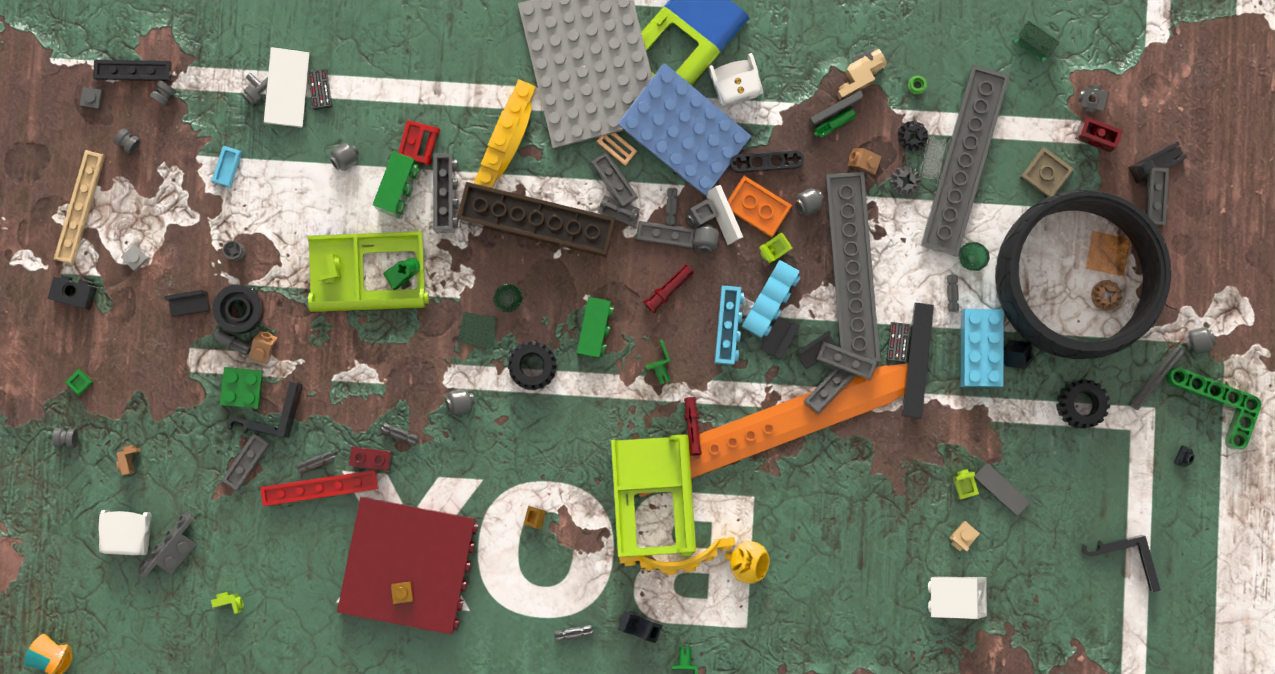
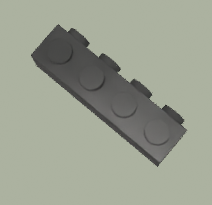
(444, 193)

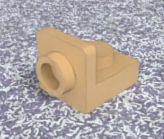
(963, 536)

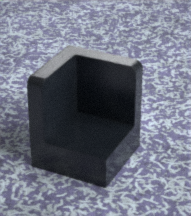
(1017, 354)

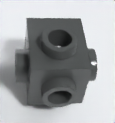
(1101, 98)

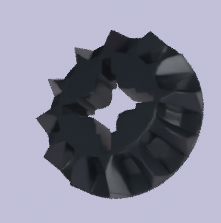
(903, 136)

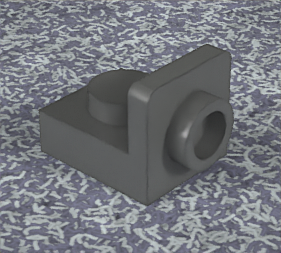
(701, 214)

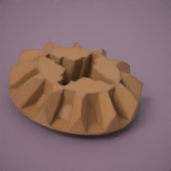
(1103, 303)

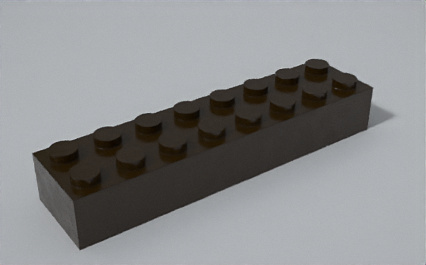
(536, 219)

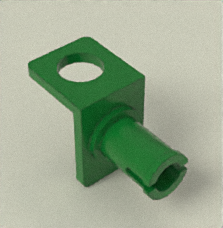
(659, 366)
(685, 661)

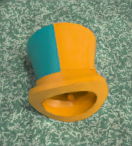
(48, 656)

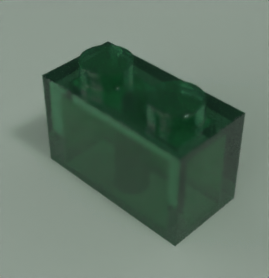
(1036, 41)

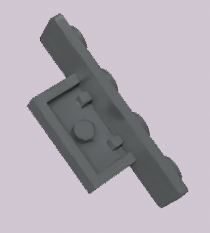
(171, 550)

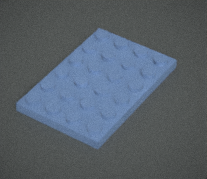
(684, 129)

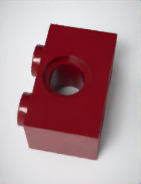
(1098, 134)
(371, 458)

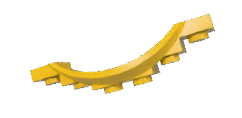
(506, 135)
(688, 565)

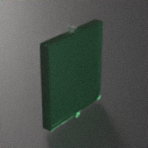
(477, 330)

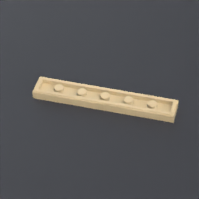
(79, 207)

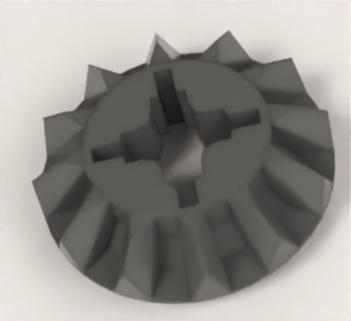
(897, 183)

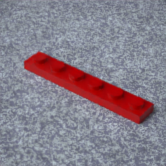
(319, 488)

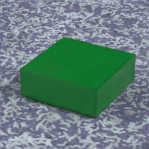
(79, 382)

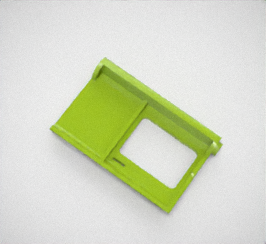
(653, 467)

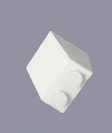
(958, 597)

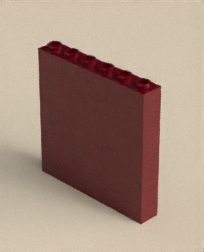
(407, 545)

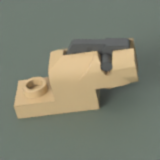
(861, 72)

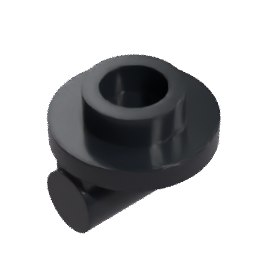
(1184, 457)

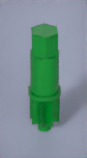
(834, 123)

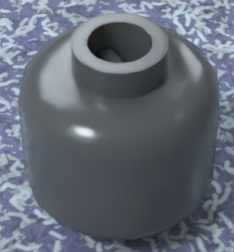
(344, 156)
(809, 202)
(705, 239)
(1200, 340)
(459, 402)

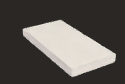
(286, 87)

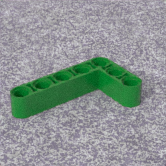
(1221, 398)

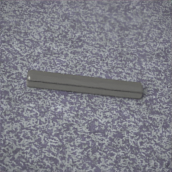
(1156, 378)

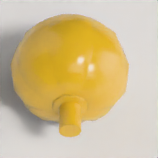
(749, 562)

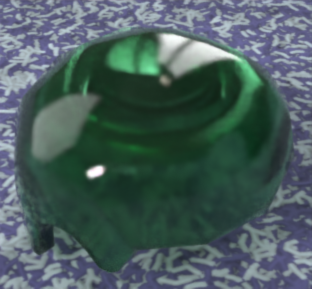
(973, 256)
(507, 297)

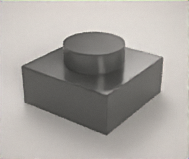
(91, 98)

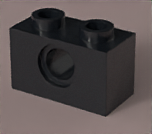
(60, 292)

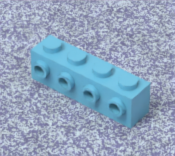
(728, 324)

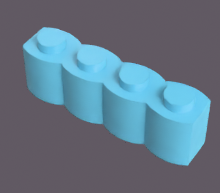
(770, 299)

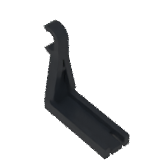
(1160, 159)
(286, 419)
(1144, 553)

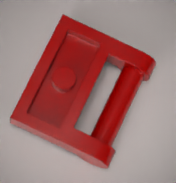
(413, 138)

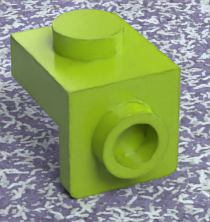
(775, 248)
(333, 265)
(965, 484)
(224, 598)

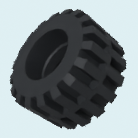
(517, 357)
(1098, 399)

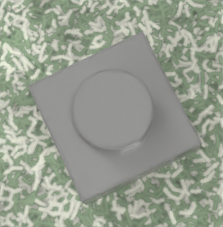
(134, 257)

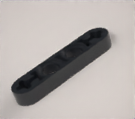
(766, 158)

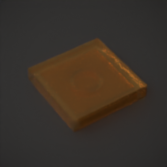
(1107, 253)

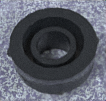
(223, 305)

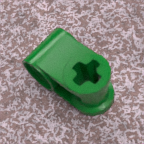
(401, 272)

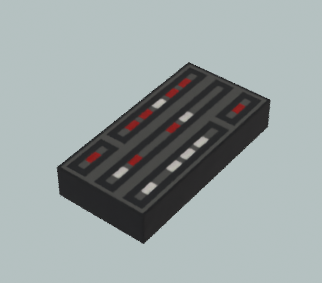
(320, 89)
(898, 342)

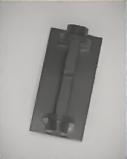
(611, 208)

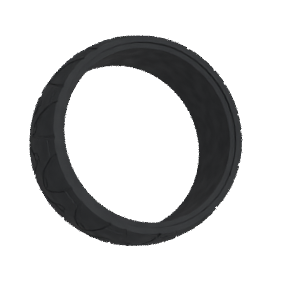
(1145, 239)

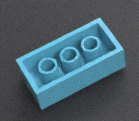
(982, 348)

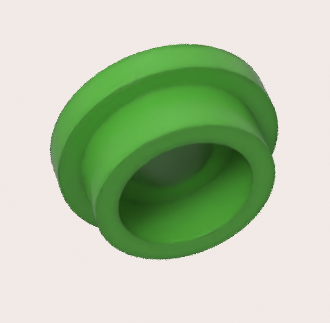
(917, 79)

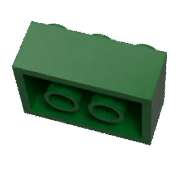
(396, 185)

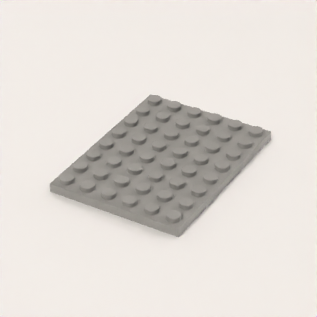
(585, 64)

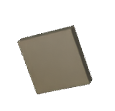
(1046, 173)

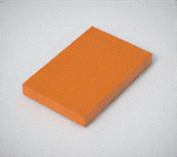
(758, 206)

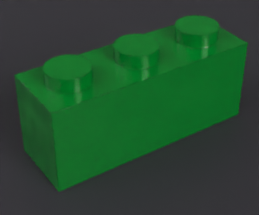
(595, 327)

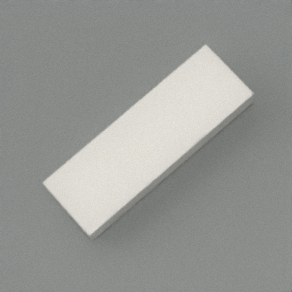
(726, 217)

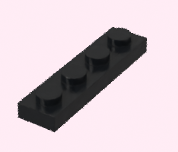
(132, 70)

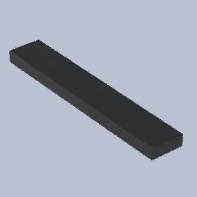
(917, 360)

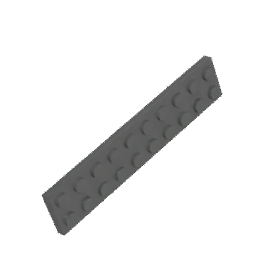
(964, 160)
(852, 264)

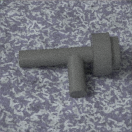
(251, 94)

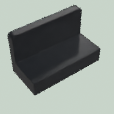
(188, 303)
(779, 337)
(810, 352)

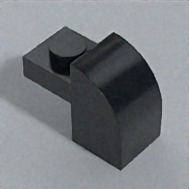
(640, 626)

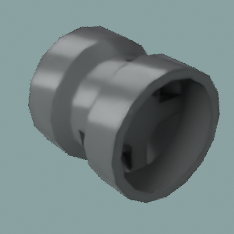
(162, 93)
(127, 141)
(230, 248)
(65, 438)

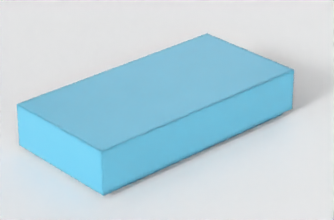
(226, 166)

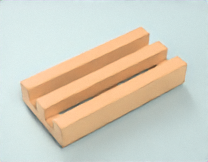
(613, 153)

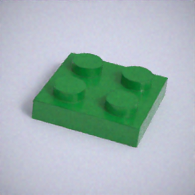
(241, 388)

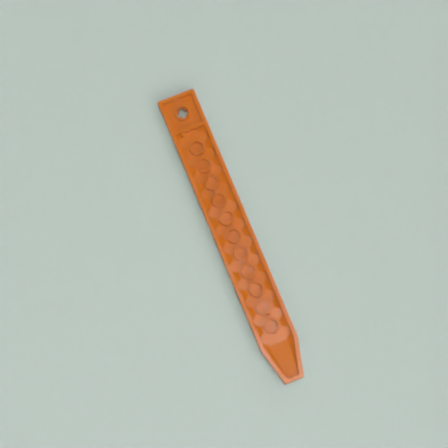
(794, 420)

